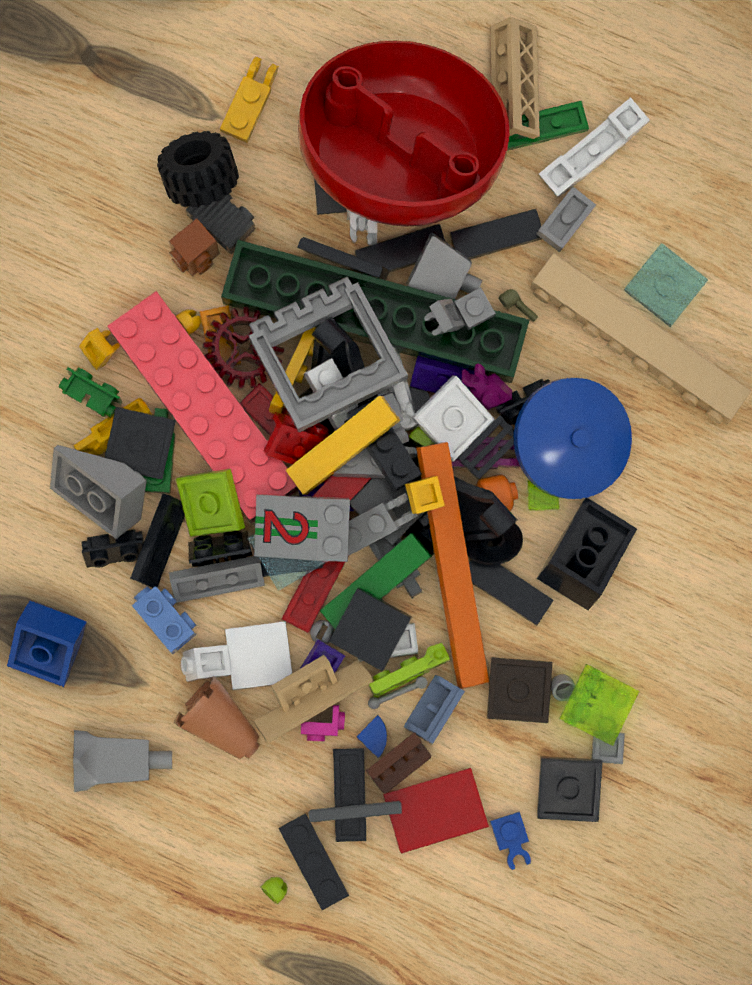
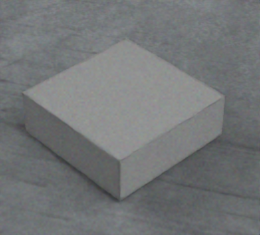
(609, 753)

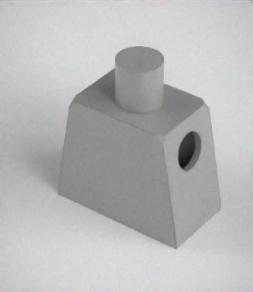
(442, 270)

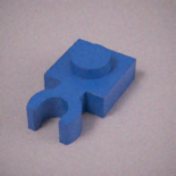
(510, 834)

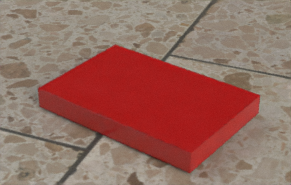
(437, 810)

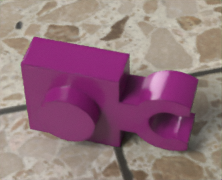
(487, 389)

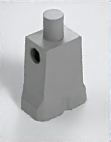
(113, 760)

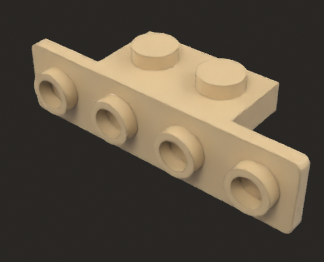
(310, 693)

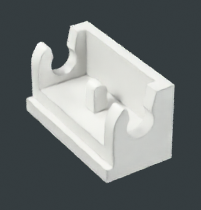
(360, 223)

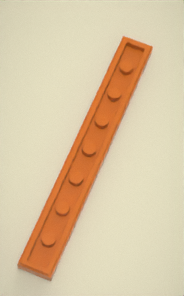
(454, 570)

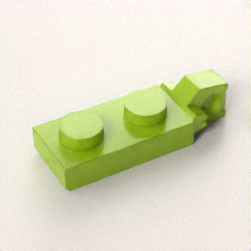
(409, 671)

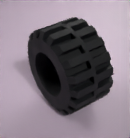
(198, 169)

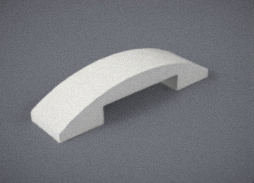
(594, 148)

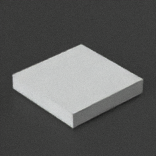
(453, 417)
(258, 655)

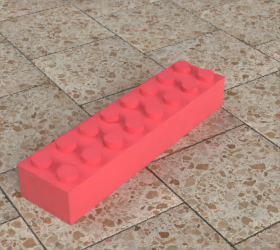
(200, 401)

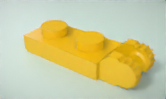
(248, 102)

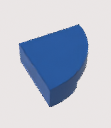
(374, 736)

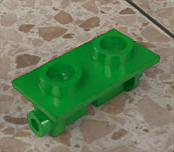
(101, 397)

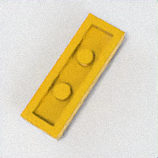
(296, 367)

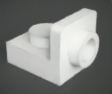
(206, 662)

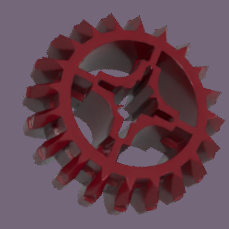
(232, 339)

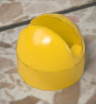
(189, 320)

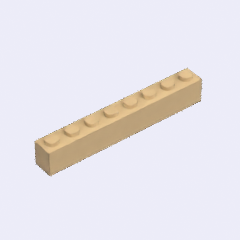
(639, 339)

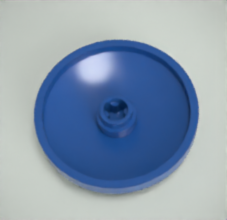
(572, 438)

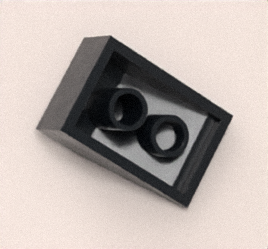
(587, 554)

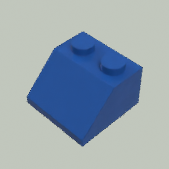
(46, 643)

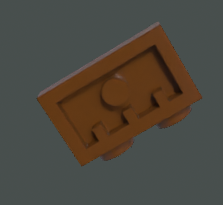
(399, 763)

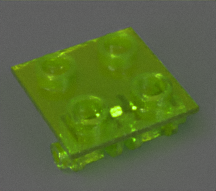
(599, 704)

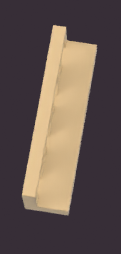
(509, 74)

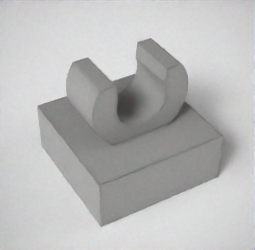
(446, 316)

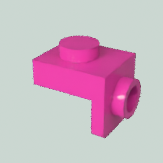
(317, 731)

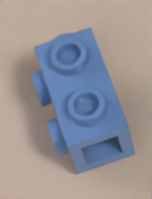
(160, 615)

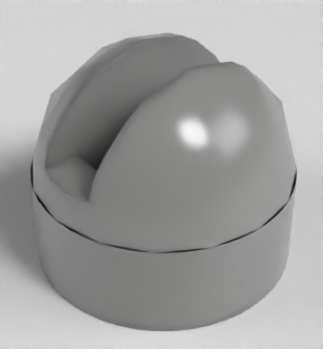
(316, 627)
(562, 687)

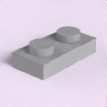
(566, 219)

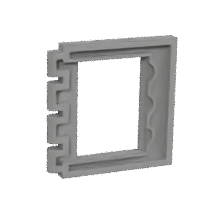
(345, 392)

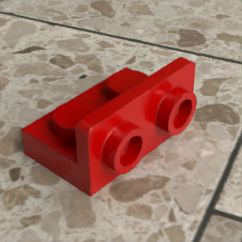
(290, 445)

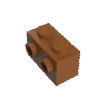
(193, 249)

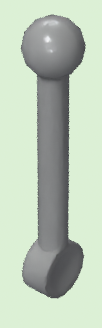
(421, 683)

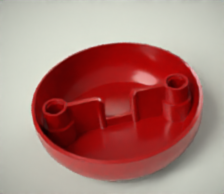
(402, 132)

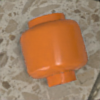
(500, 486)

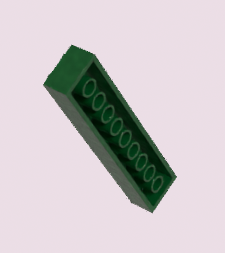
(273, 279)

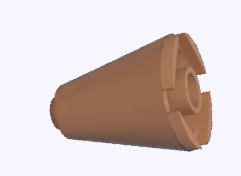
(219, 721)

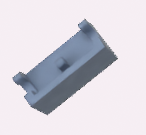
(434, 709)

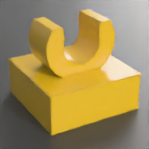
(97, 348)
(424, 495)

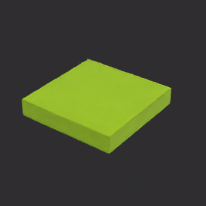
(210, 502)

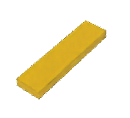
(343, 445)

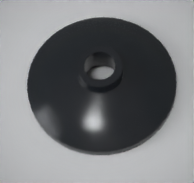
(496, 550)

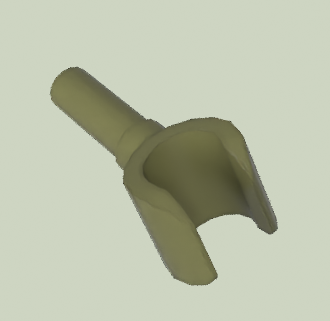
(511, 298)

